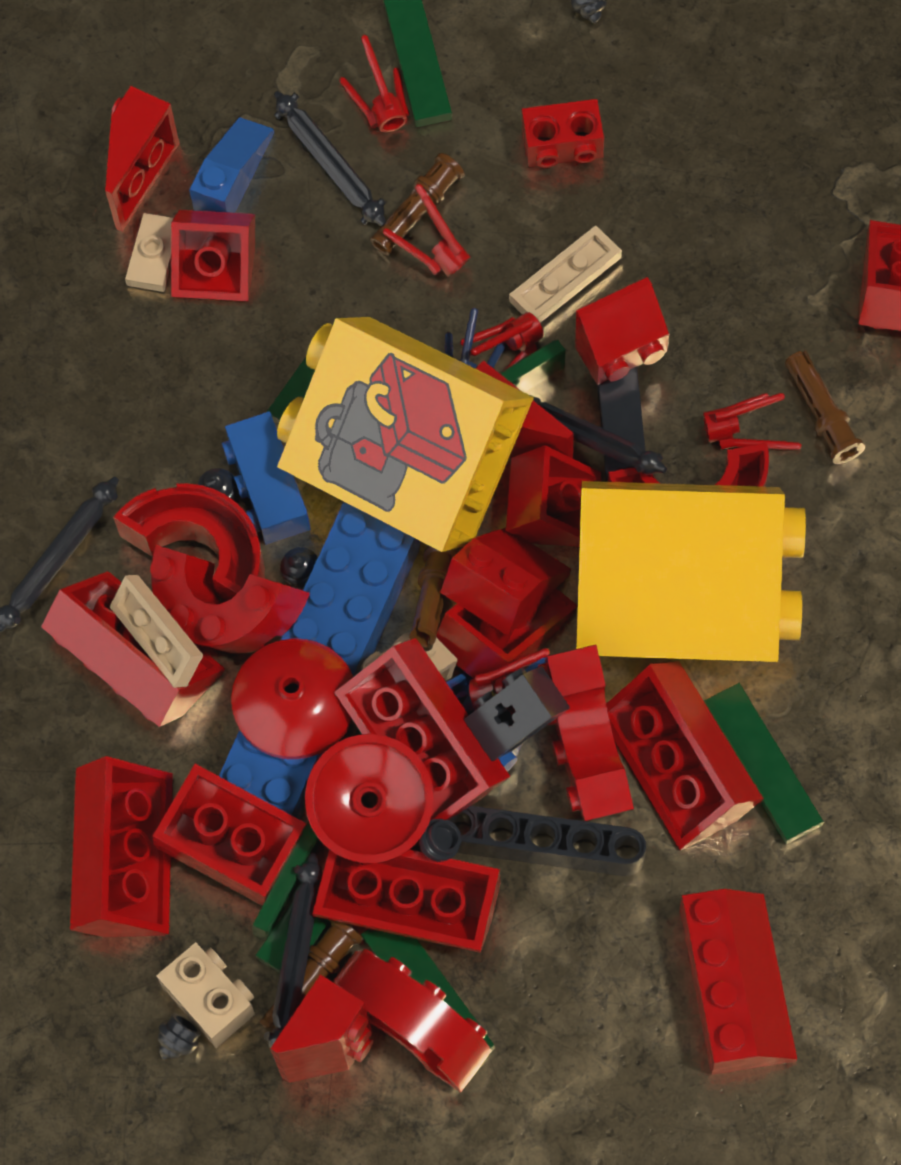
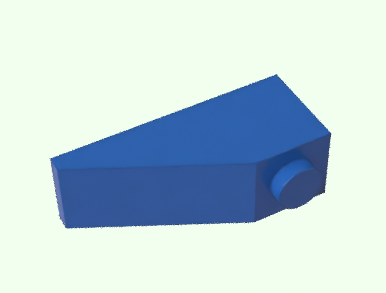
(230, 167)

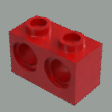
(561, 124)

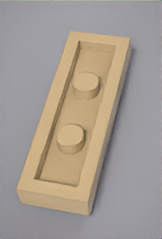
(566, 274)
(156, 631)

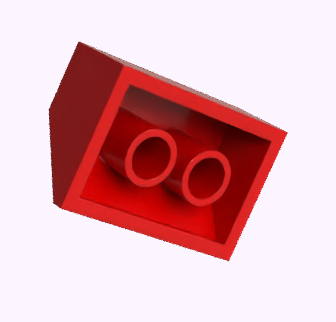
(228, 834)
(323, 1034)

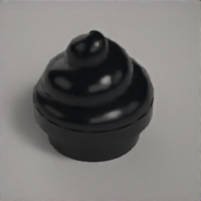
(589, 9)
(219, 480)
(297, 566)
(440, 840)
(177, 1037)

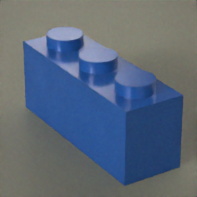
(272, 492)

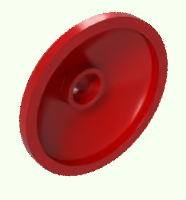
(296, 722)
(363, 766)

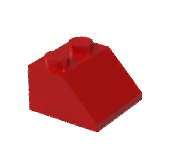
(212, 255)
(621, 332)
(547, 497)

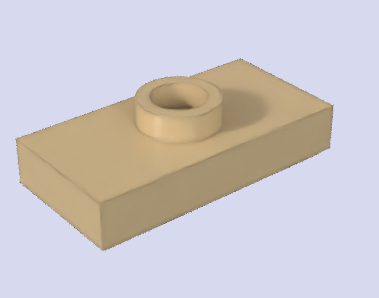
(151, 254)

